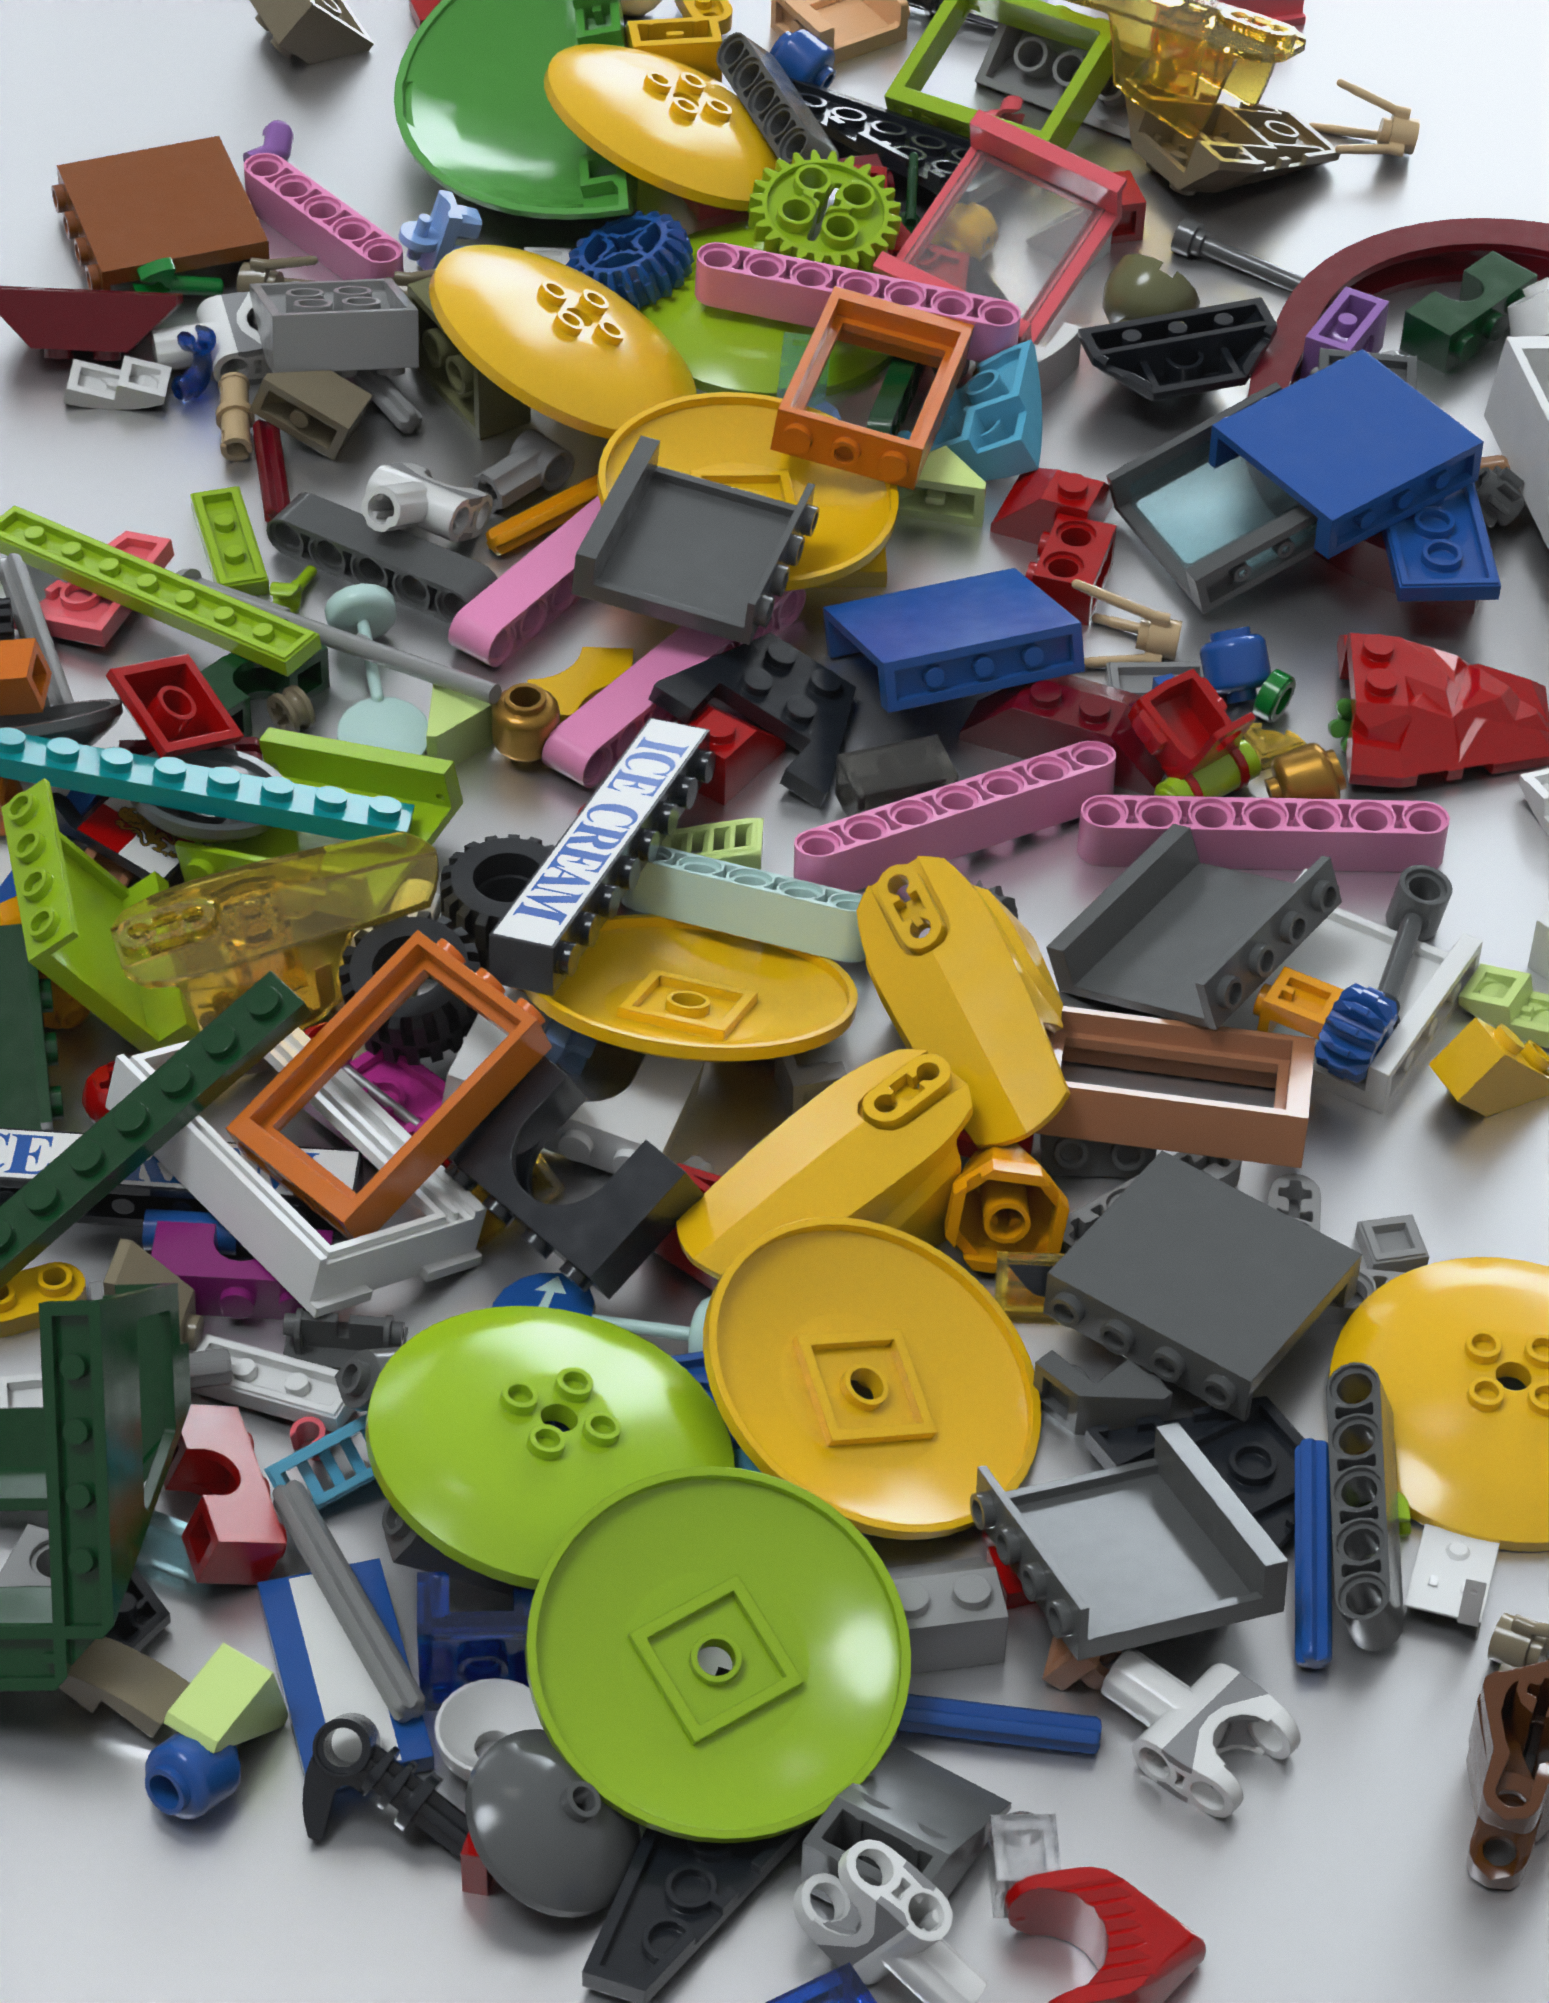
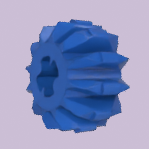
(1355, 1032)

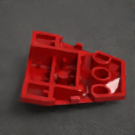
(1435, 713)

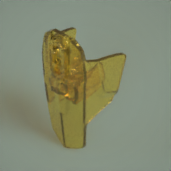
(1185, 52)
(276, 916)

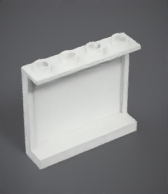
(1356, 950)

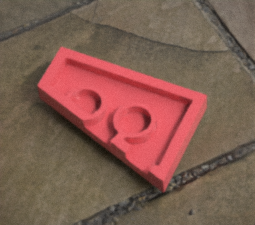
(90, 618)

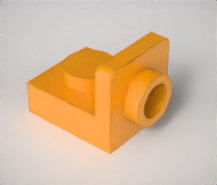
(1295, 1002)

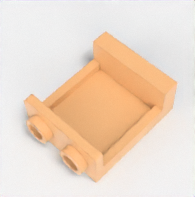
(844, 25)

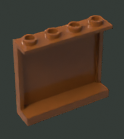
(157, 206)

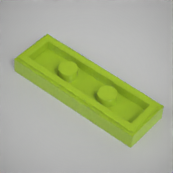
(229, 540)

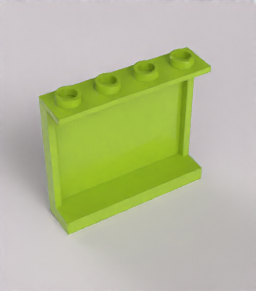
(66, 924)

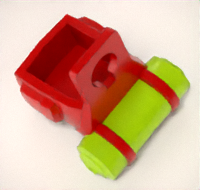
(1194, 738)

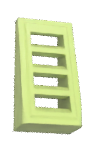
(730, 841)

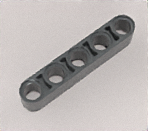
(771, 99)
(404, 564)
(1371, 1527)

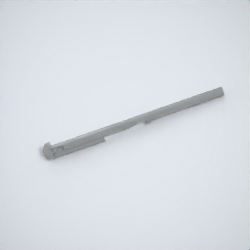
(364, 648)

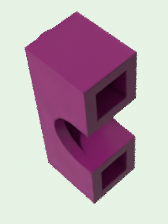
(221, 1284)

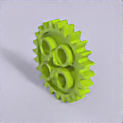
(796, 196)

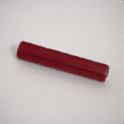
(270, 468)

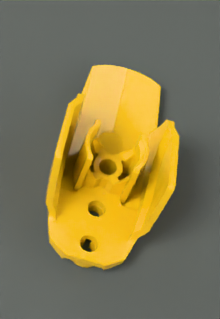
(967, 993)
(844, 1161)

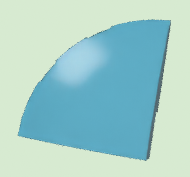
(996, 416)

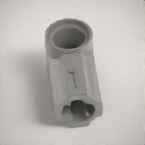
(531, 464)

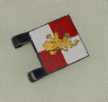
(120, 835)

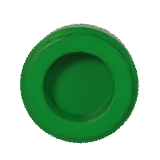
(1274, 696)

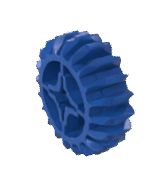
(636, 256)

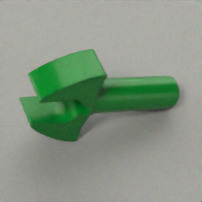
(167, 281)

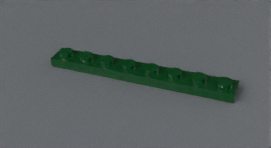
(146, 1120)

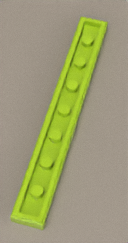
(157, 592)

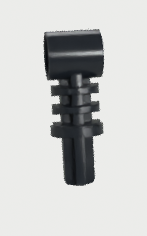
(384, 1775)

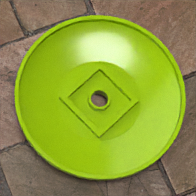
(744, 350)
(466, 1443)
(735, 1568)

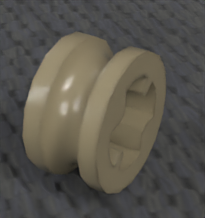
(291, 709)

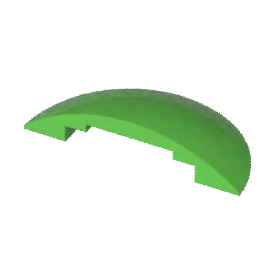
(480, 113)

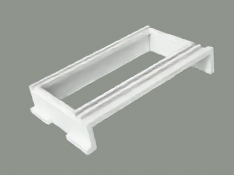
(276, 1235)

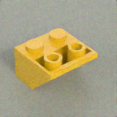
(685, 40)

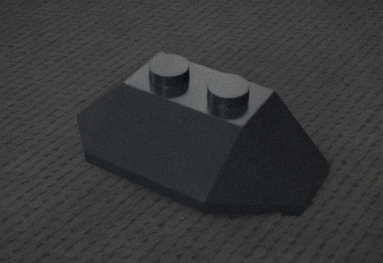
(1183, 349)

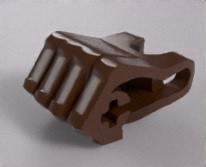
(1506, 1798)

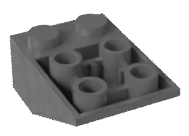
(916, 1810)

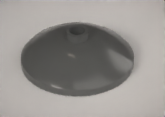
(80, 720)
(204, 827)
(546, 1828)

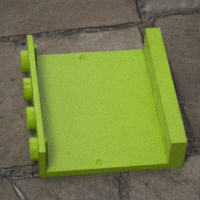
(355, 768)

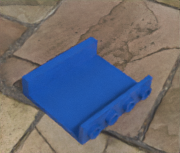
(1352, 449)
(958, 638)

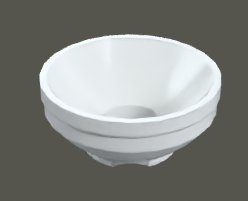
(481, 1714)

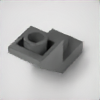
(1114, 1400)

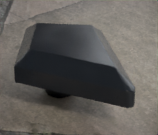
(140, 1615)

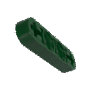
(895, 396)

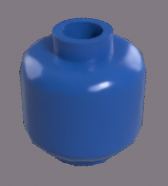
(805, 57)
(1236, 663)
(188, 1778)

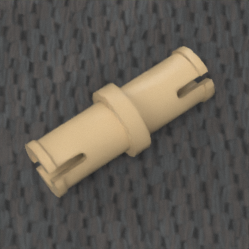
(234, 416)

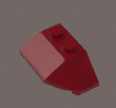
(84, 319)
(1060, 713)

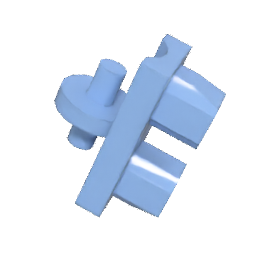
(436, 234)

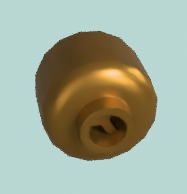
(524, 721)
(1306, 774)

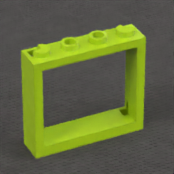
(1034, 16)

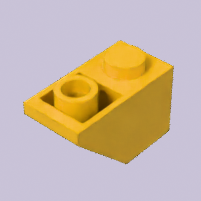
(1492, 1068)

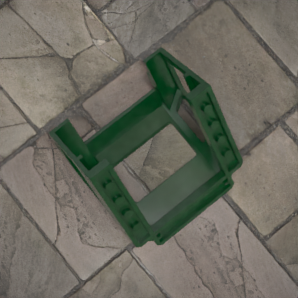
(106, 1425)

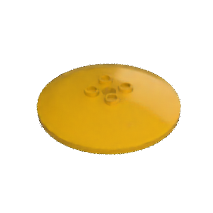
(660, 122)
(555, 337)
(729, 442)
(701, 994)
(907, 1322)
(1463, 1442)

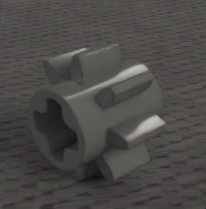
(1499, 495)

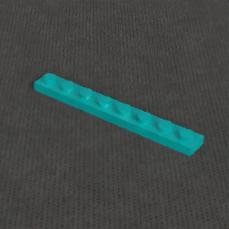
(200, 789)

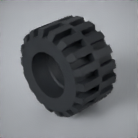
(485, 882)
(423, 1023)

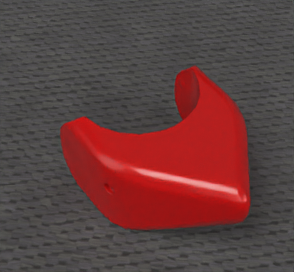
(1128, 1936)

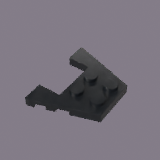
(780, 693)
(1249, 1455)

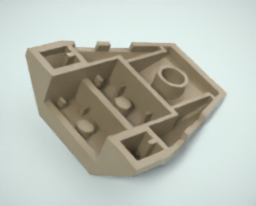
(1232, 149)

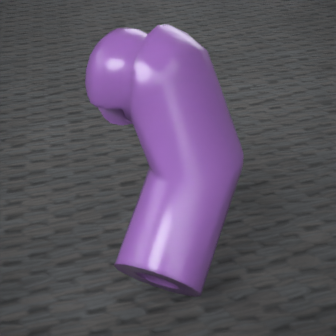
(277, 140)

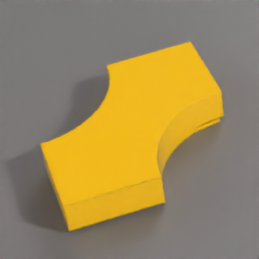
(586, 677)

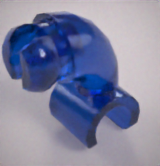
(198, 375)

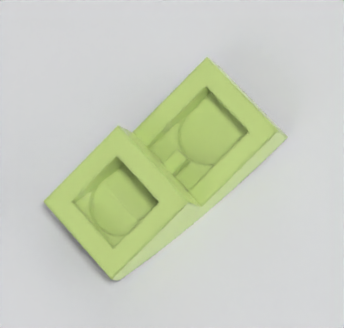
(1508, 999)

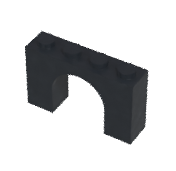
(596, 1237)

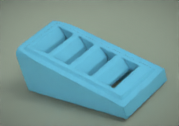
(299, 1459)

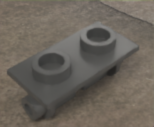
(1092, 1159)
(334, 1342)

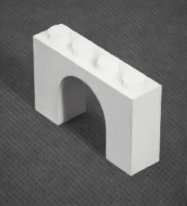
(608, 1129)

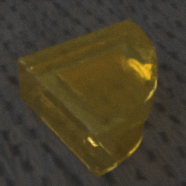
(1270, 743)

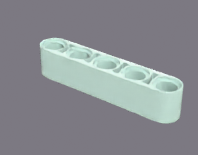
(750, 904)

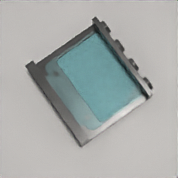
(1209, 524)

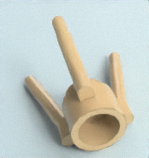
(1394, 135)
(1155, 632)

